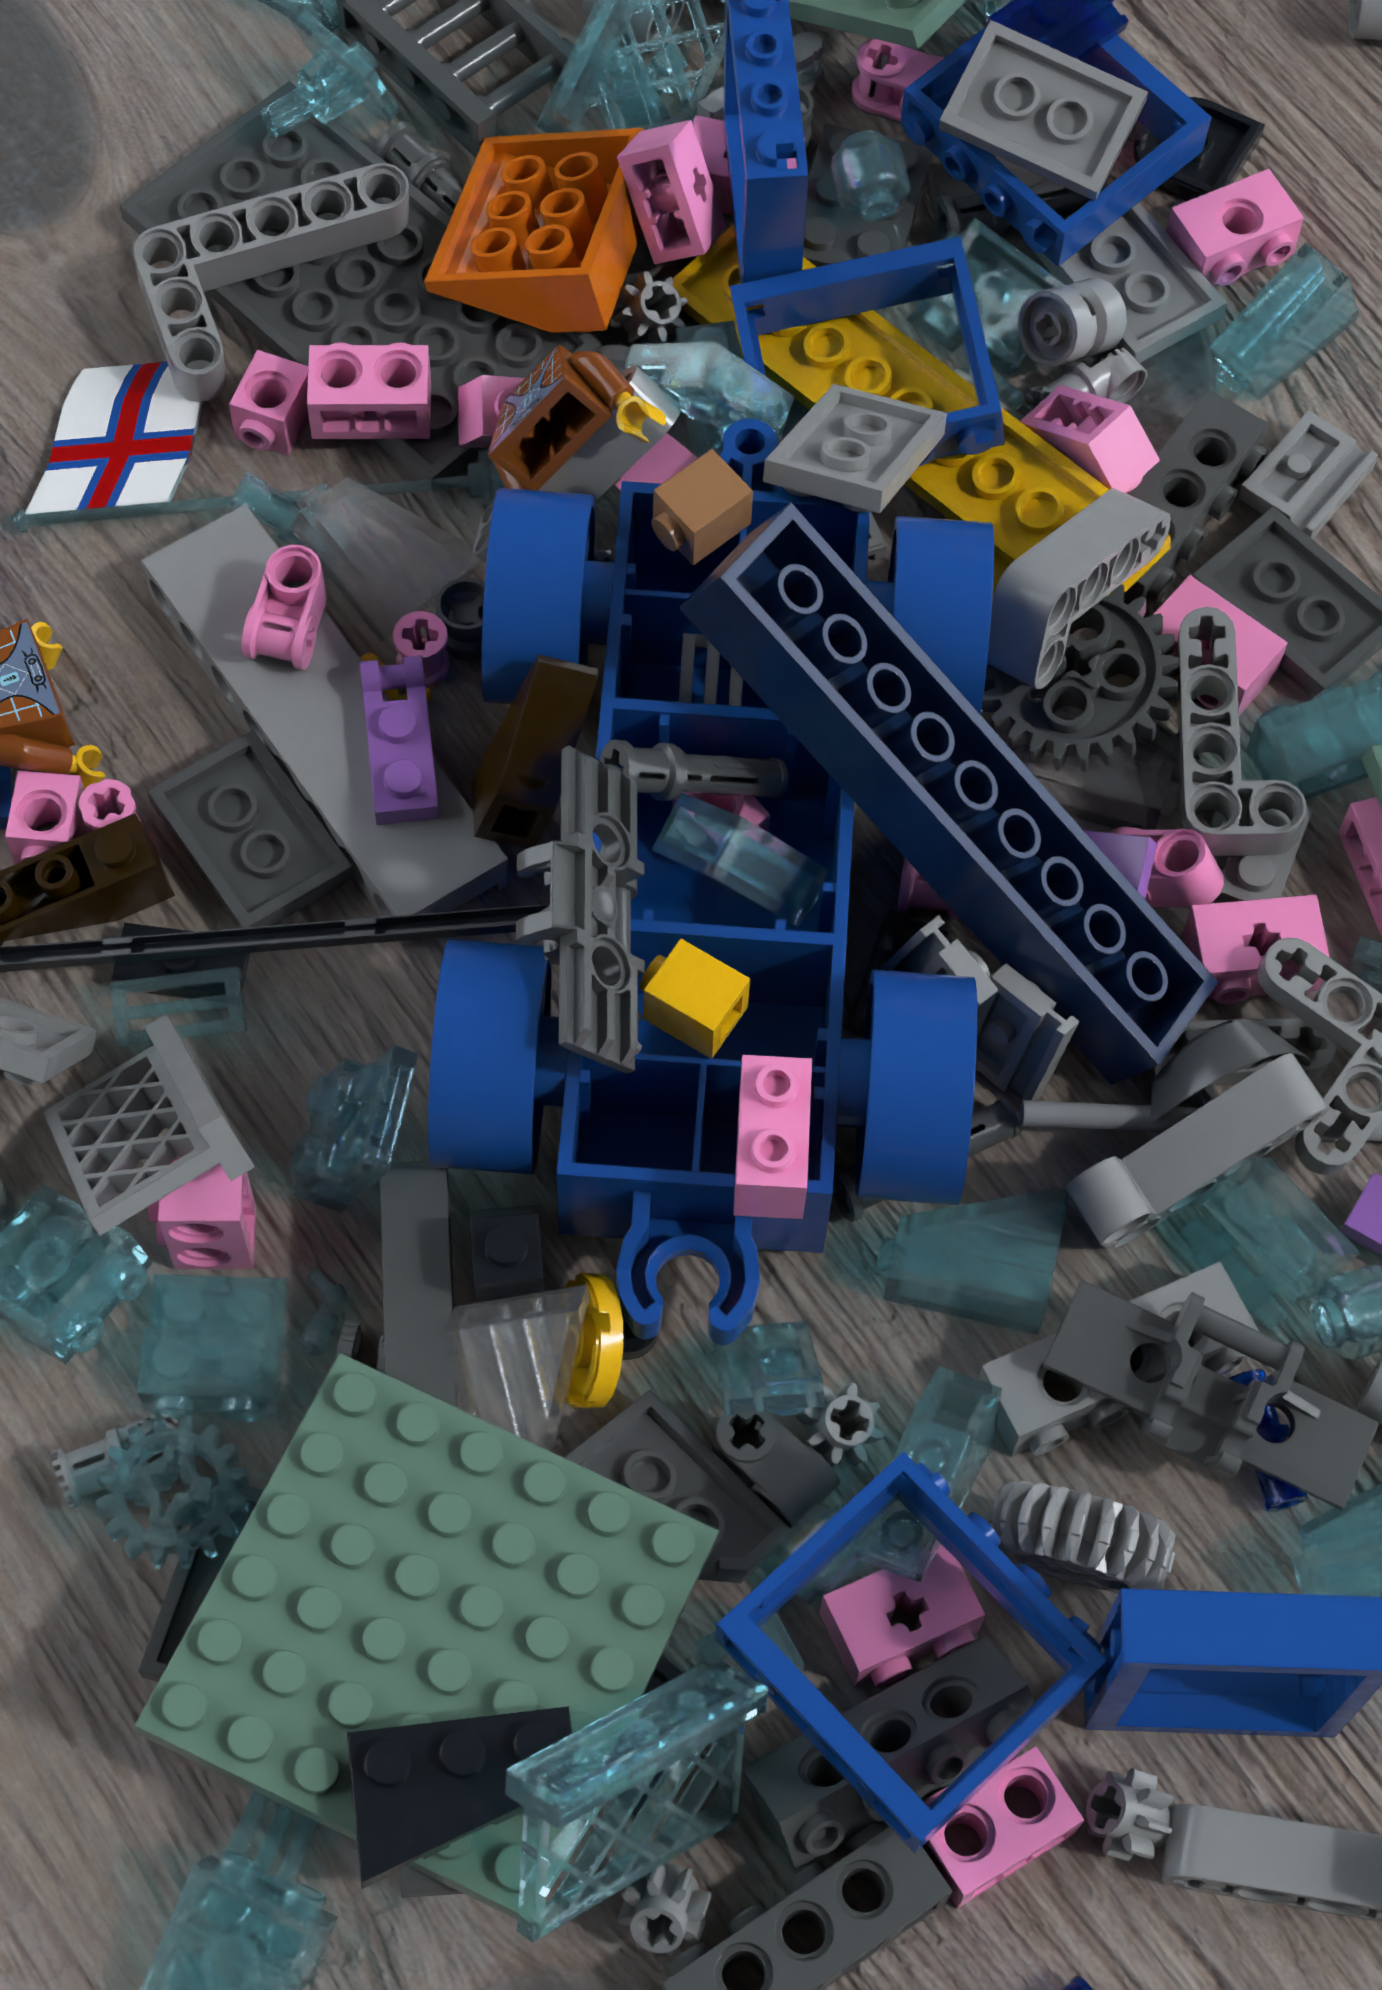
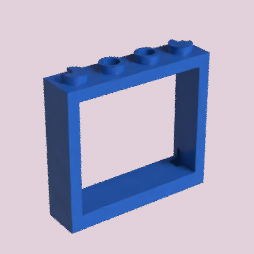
(760, 135)
(1018, 204)
(876, 284)
(974, 1545)
(1235, 1663)

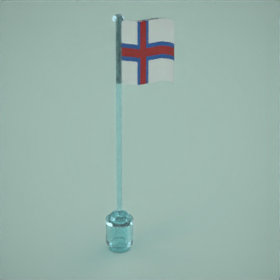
(129, 443)

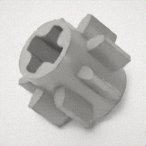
(663, 307)
(855, 1417)
(1129, 1814)
(665, 1909)

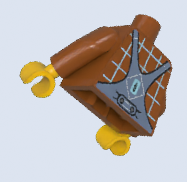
(559, 412)
(31, 717)

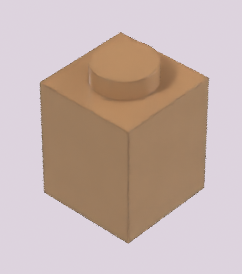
(701, 507)

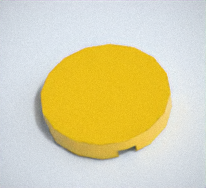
(600, 1345)

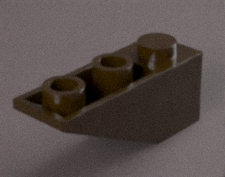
(522, 769)
(83, 882)

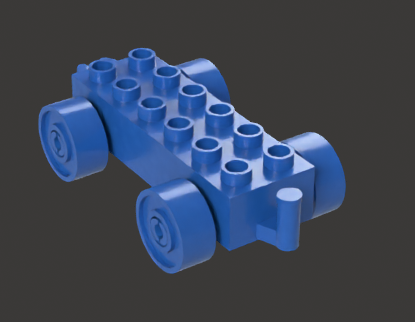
(657, 1146)

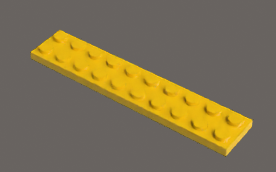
(1017, 486)

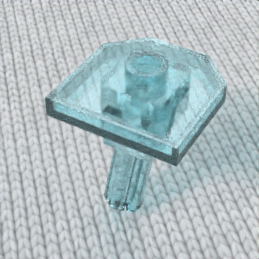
(330, 82)

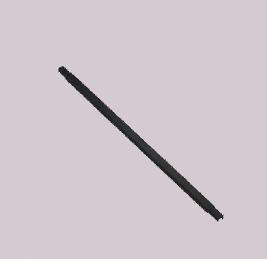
(265, 938)

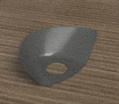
(1213, 1056)

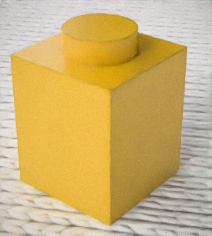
(694, 997)

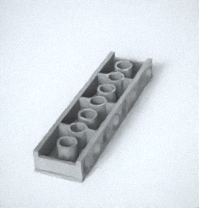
(317, 725)

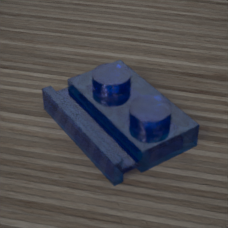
(1064, 25)

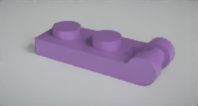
(399, 742)

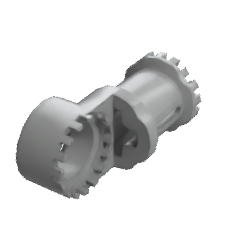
(1112, 378)
(81, 1465)

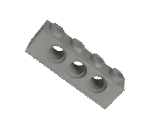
(1039, 1423)

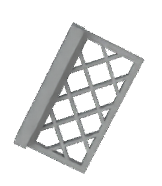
(183, 1104)

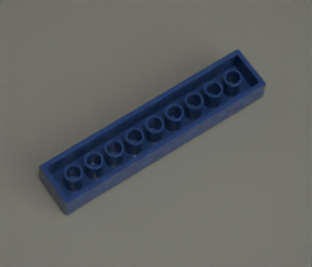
(949, 793)

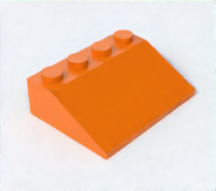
(542, 231)

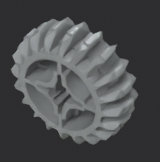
(1081, 1537)

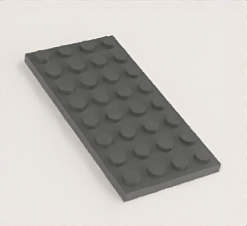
(354, 295)

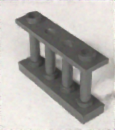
(438, 84)

